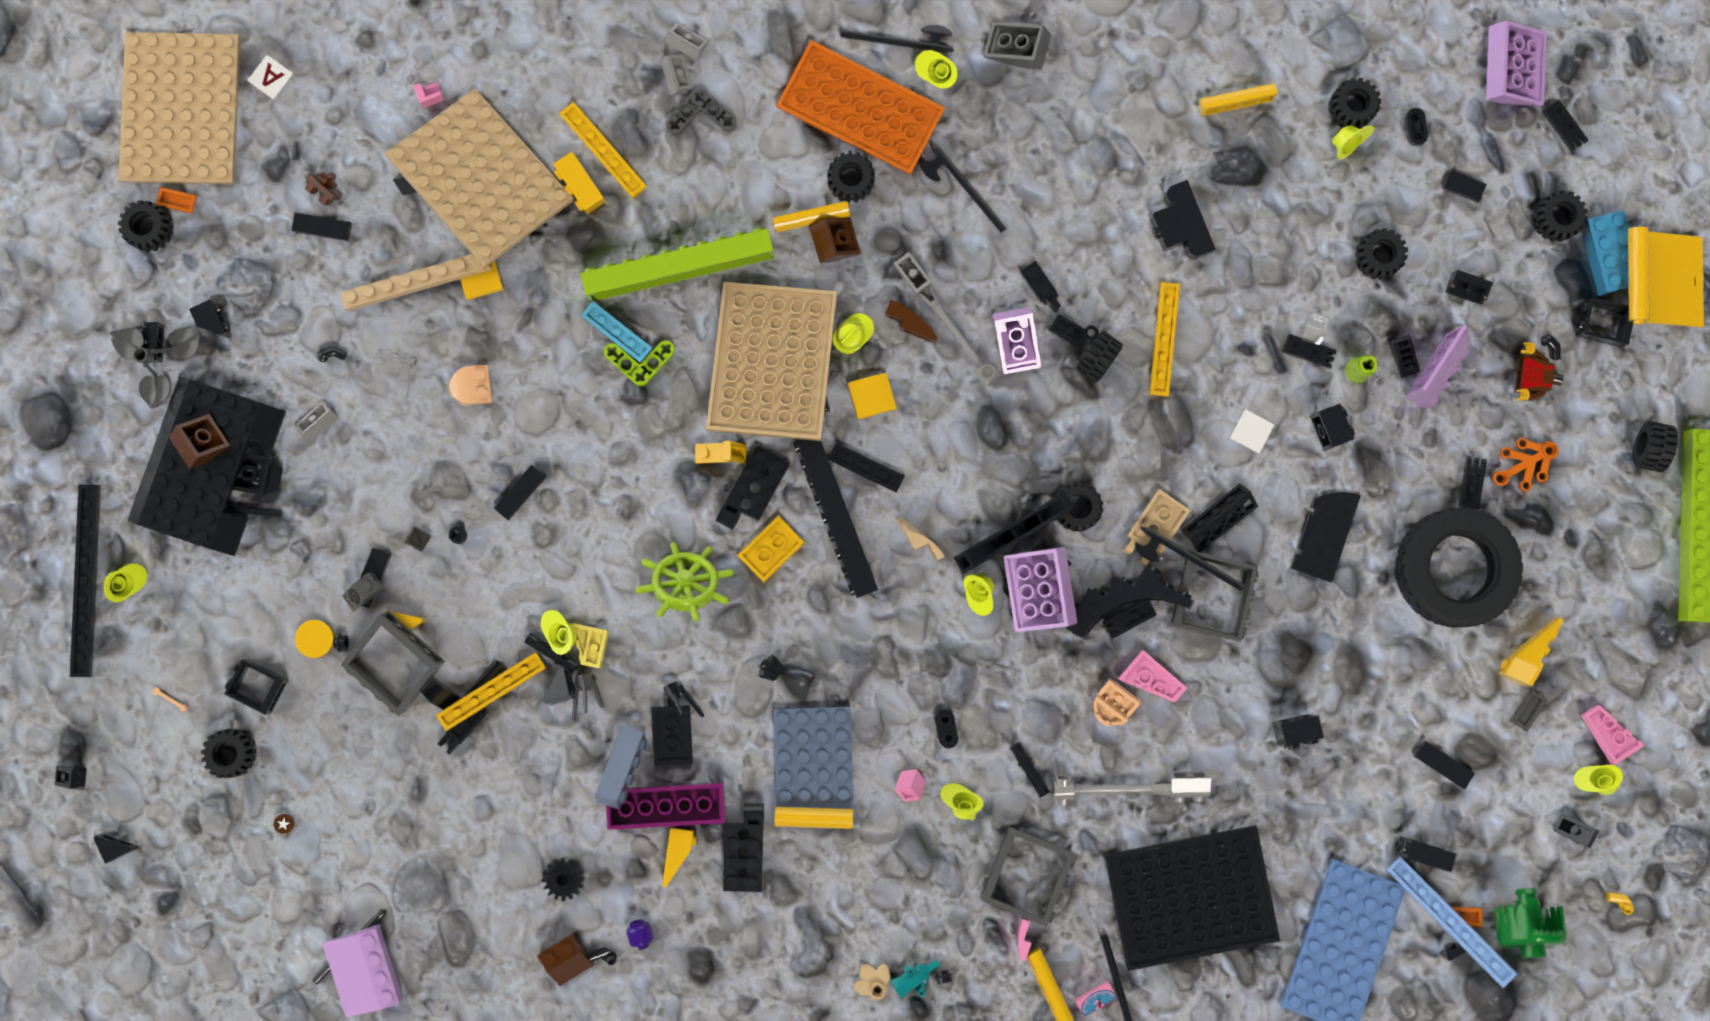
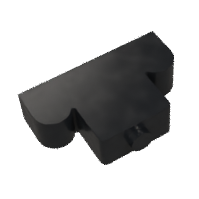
(1182, 223)

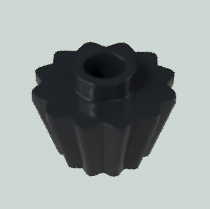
(770, 668)

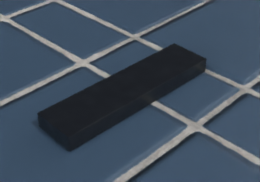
(866, 467)

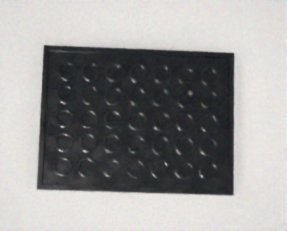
(1191, 897)

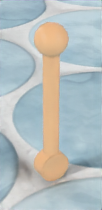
(157, 691)

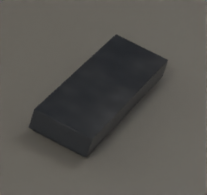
(321, 226)
(520, 492)
(376, 564)
(1444, 765)

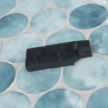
(1040, 285)

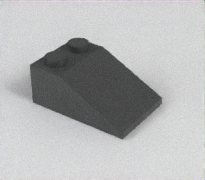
(1018, 44)

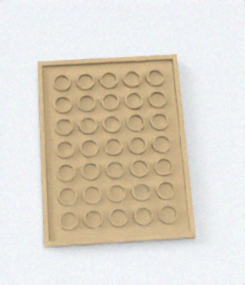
(179, 108)
(479, 177)
(772, 361)

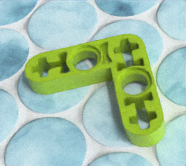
(636, 368)

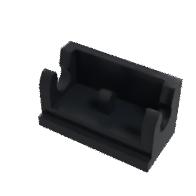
(1468, 287)
(154, 338)

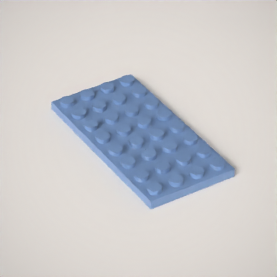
(1343, 945)

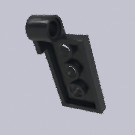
(732, 507)
(753, 843)

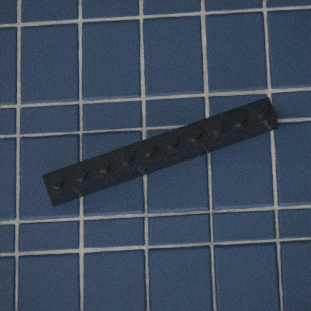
(837, 517)

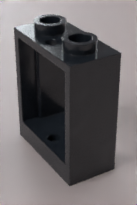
(1624, 327)
(273, 695)
(1425, 854)

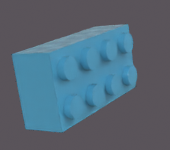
(1607, 251)

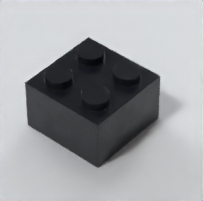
(1332, 426)
(1298, 730)

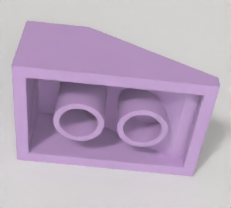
(1016, 340)

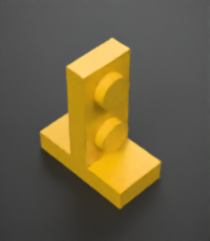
(721, 453)

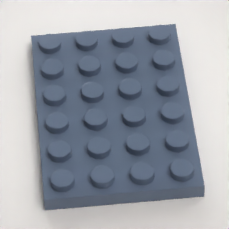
(813, 757)

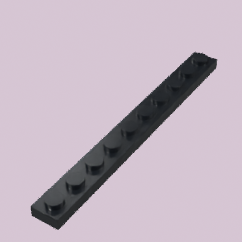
(85, 580)

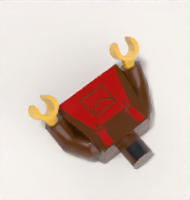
(1535, 374)

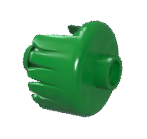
(1530, 926)

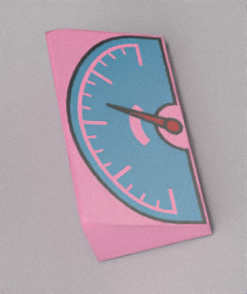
(1095, 998)

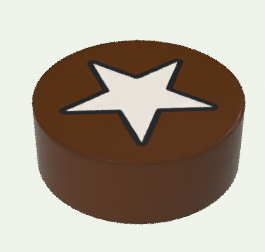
(284, 823)

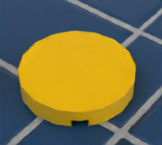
(314, 638)

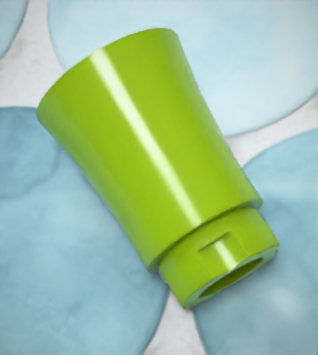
(1355, 368)

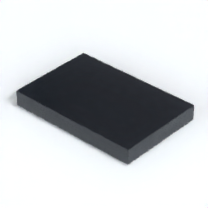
(672, 735)

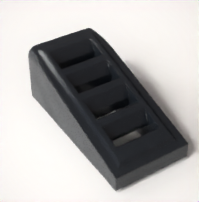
(1398, 358)

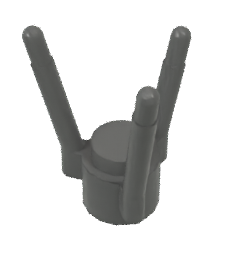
(585, 682)

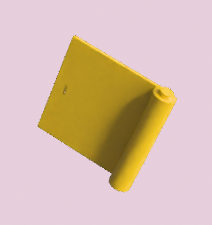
(1665, 278)

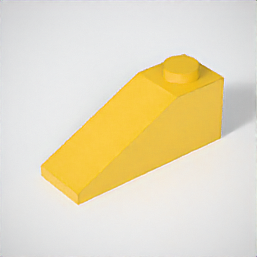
(679, 846)

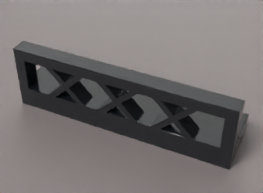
(1218, 515)

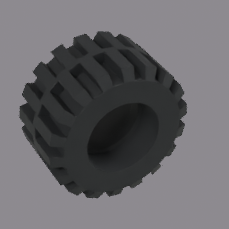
(1365, 93)
(849, 161)
(1573, 208)
(133, 217)
(1391, 243)
(1099, 357)
(1655, 446)
(1095, 507)
(213, 757)

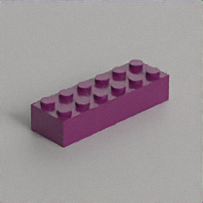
(669, 806)

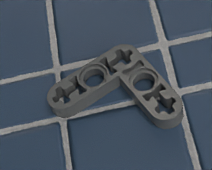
(698, 107)

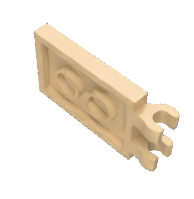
(1161, 515)

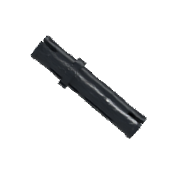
(544, 648)
(1027, 766)

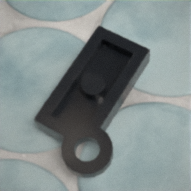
(1072, 332)

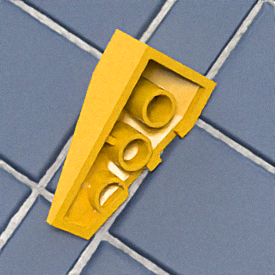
(1525, 663)

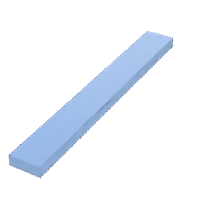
(1451, 922)

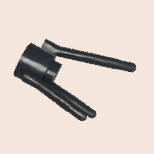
(672, 693)

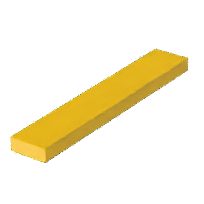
(603, 150)
(1164, 339)
(490, 691)

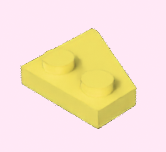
(591, 645)

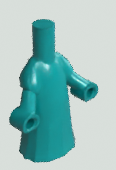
(912, 978)

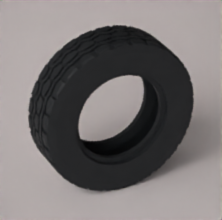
(1502, 560)

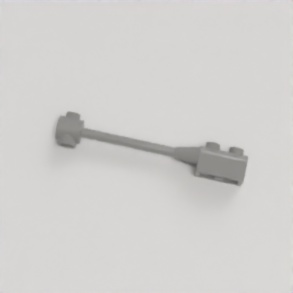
(921, 286)
(1178, 786)

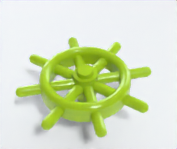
(684, 581)

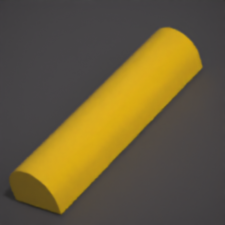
(1237, 99)
(810, 216)
(813, 817)
(1049, 985)

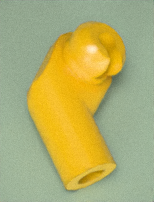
(1622, 900)

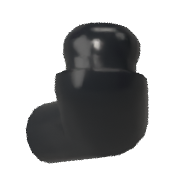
(1554, 346)
(325, 353)
(604, 954)

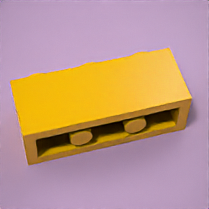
(578, 183)

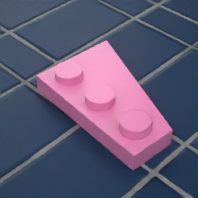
(1152, 677)
(1612, 738)

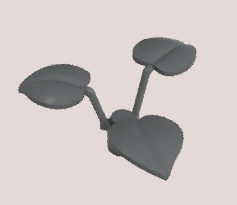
(129, 345)

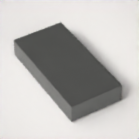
(1528, 710)

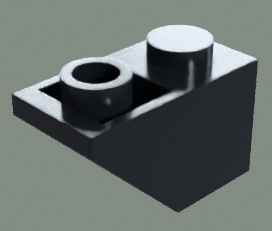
(209, 318)

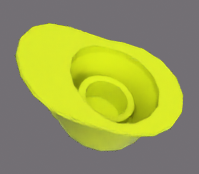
(936, 69)
(1350, 138)
(853, 333)
(124, 582)
(979, 593)
(558, 632)
(1599, 779)
(962, 801)

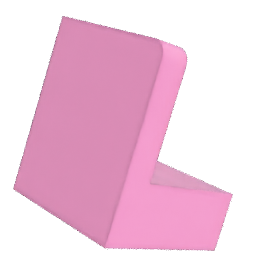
(429, 95)
(910, 785)

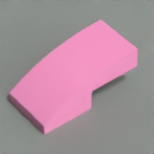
(1023, 944)

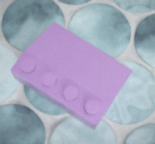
(1516, 64)
(1440, 367)
(1040, 589)
(363, 971)

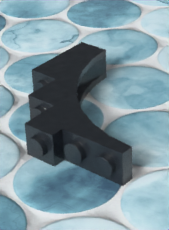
(1014, 533)
(1122, 592)

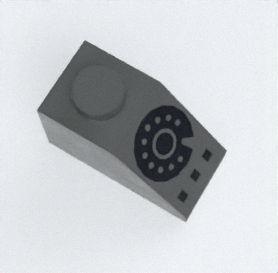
(363, 591)

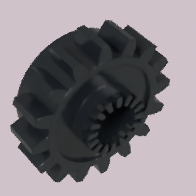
(555, 886)

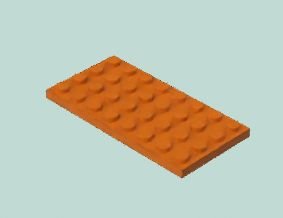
(860, 107)

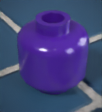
(639, 934)

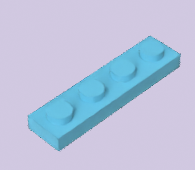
(616, 332)

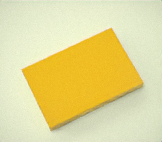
(771, 549)

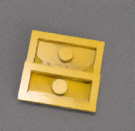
(482, 283)
(871, 396)

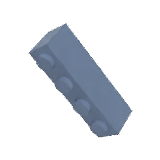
(620, 767)

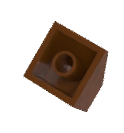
(834, 239)
(198, 440)
(565, 959)

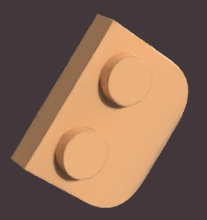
(471, 385)
(1114, 704)

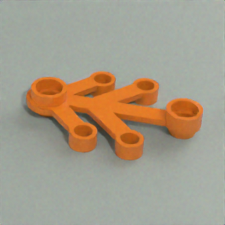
(1527, 462)

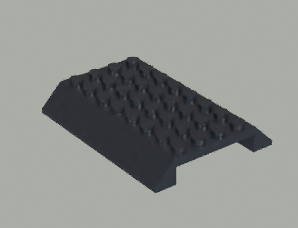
(194, 500)

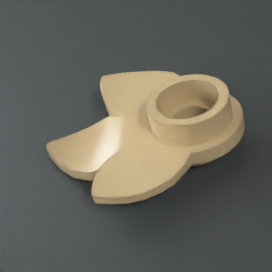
(870, 979)

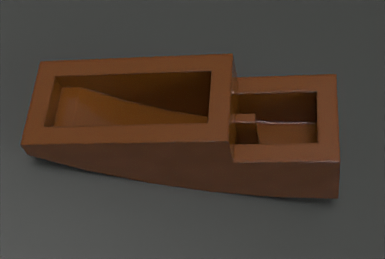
(910, 322)

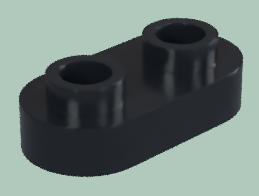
(1416, 128)
(945, 729)

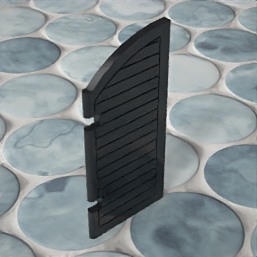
(1325, 534)

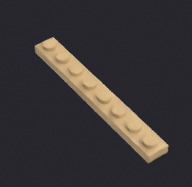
(412, 282)

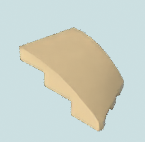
(919, 539)

